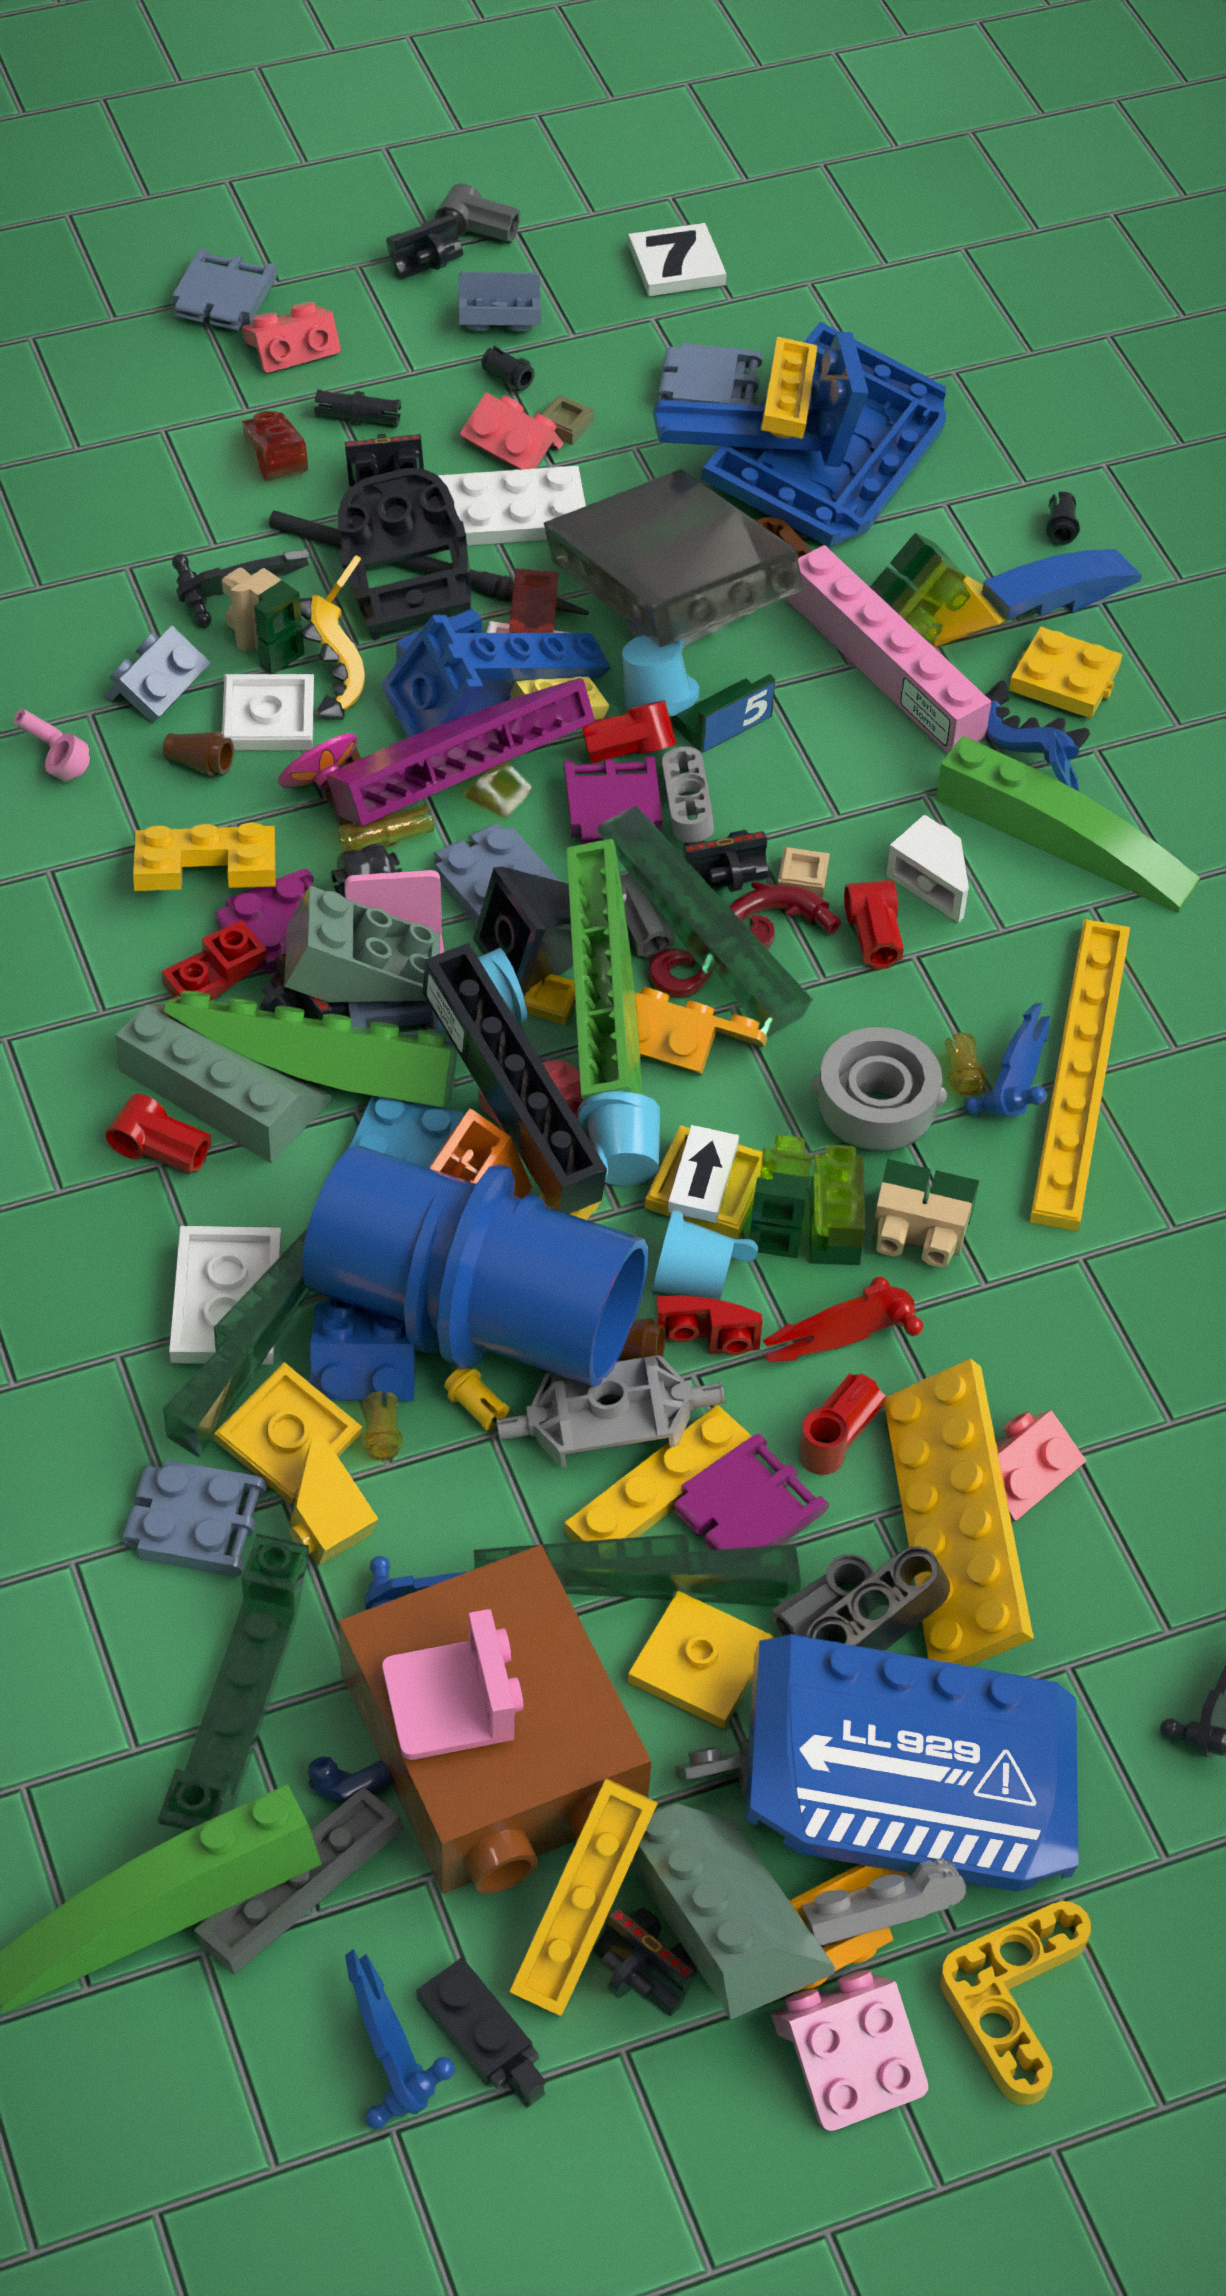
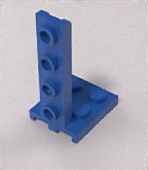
(830, 423)
(445, 668)

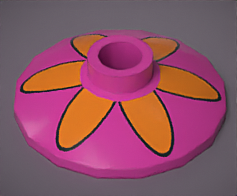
(317, 762)

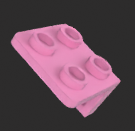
(406, 895)
(454, 1693)
(853, 2048)

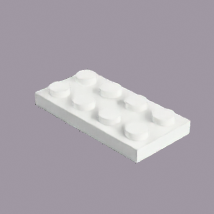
(513, 502)

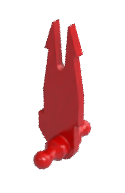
(848, 1322)

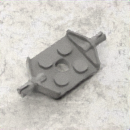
(651, 1407)

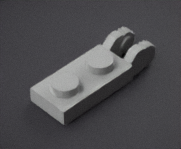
(885, 1902)

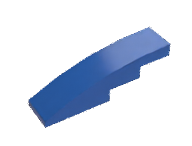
(1060, 580)

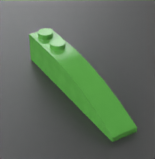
(1060, 822)
(602, 973)
(161, 1895)

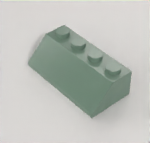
(217, 1085)
(726, 1909)

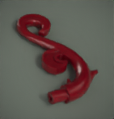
(790, 898)

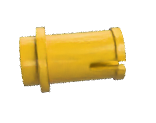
(468, 1390)

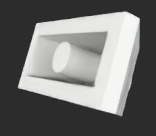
(931, 866)

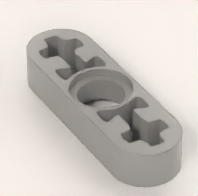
(684, 806)

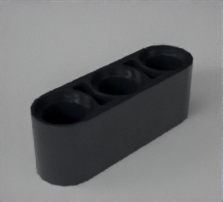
(887, 1587)

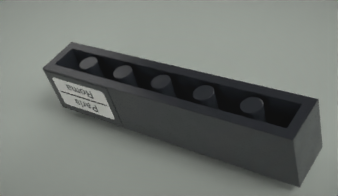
(514, 1080)

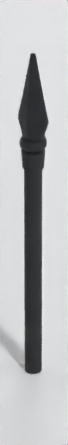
(484, 582)

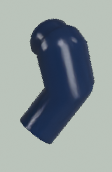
(339, 1785)

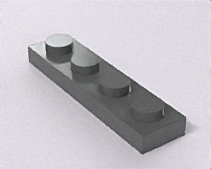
(343, 1845)

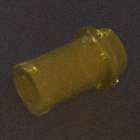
(966, 1073)
(382, 1435)

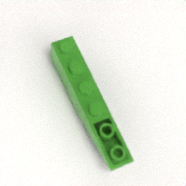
(327, 1050)

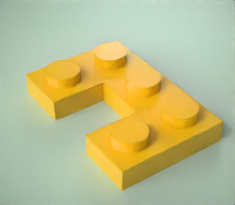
(164, 851)

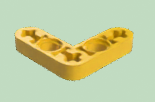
(992, 1992)

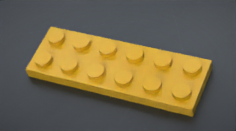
(960, 1513)

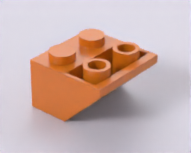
(475, 1147)

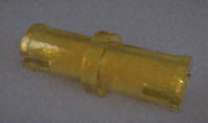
(387, 829)

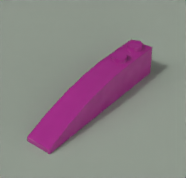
(456, 751)

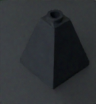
(528, 922)

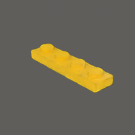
(789, 388)
(656, 1484)
(583, 1897)

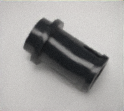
(514, 371)
(1062, 524)

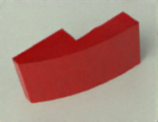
(222, 963)
(726, 1325)

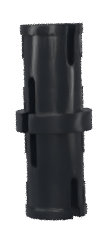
(357, 407)

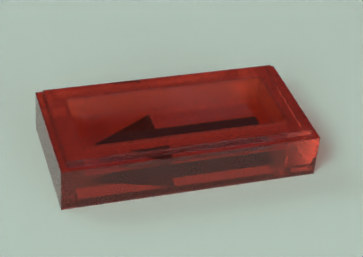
(534, 601)

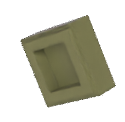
(569, 417)

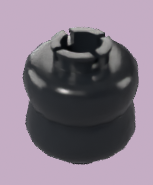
(369, 860)

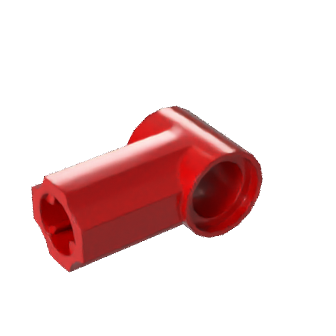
(639, 730)
(874, 913)
(147, 1130)
(840, 1422)

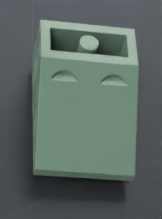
(355, 951)

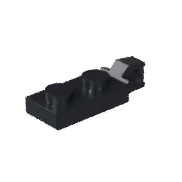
(482, 2031)

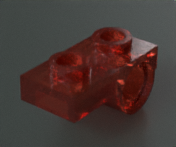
(277, 445)

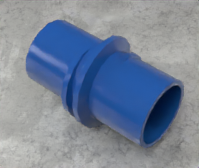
(474, 1266)

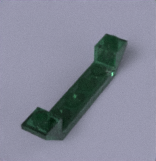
(242, 1687)

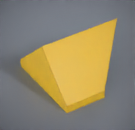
(974, 616)

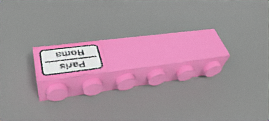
(890, 651)

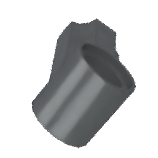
(479, 214)
(645, 925)
(804, 1607)

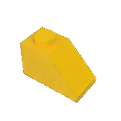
(328, 1505)

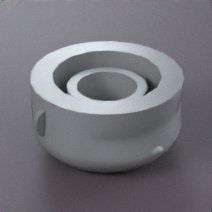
(883, 1063)

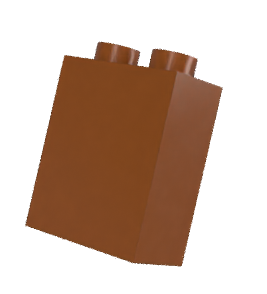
(504, 1803)

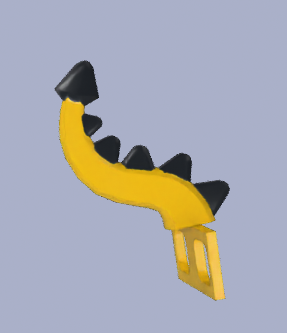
(336, 647)

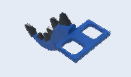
(1031, 738)

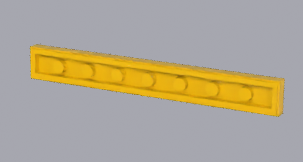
(1080, 1076)

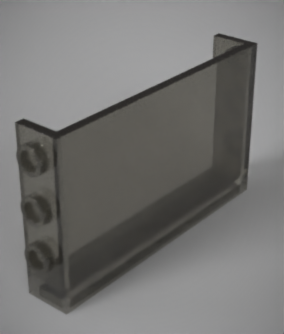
(673, 557)

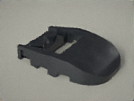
(398, 520)

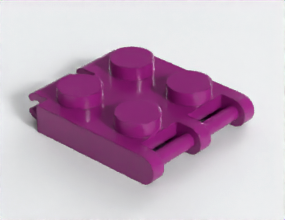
(602, 797)
(268, 913)
(746, 1501)

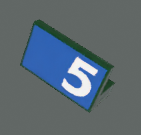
(727, 713)

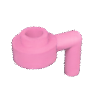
(67, 753)

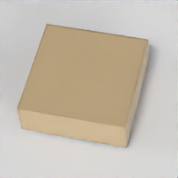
(804, 869)

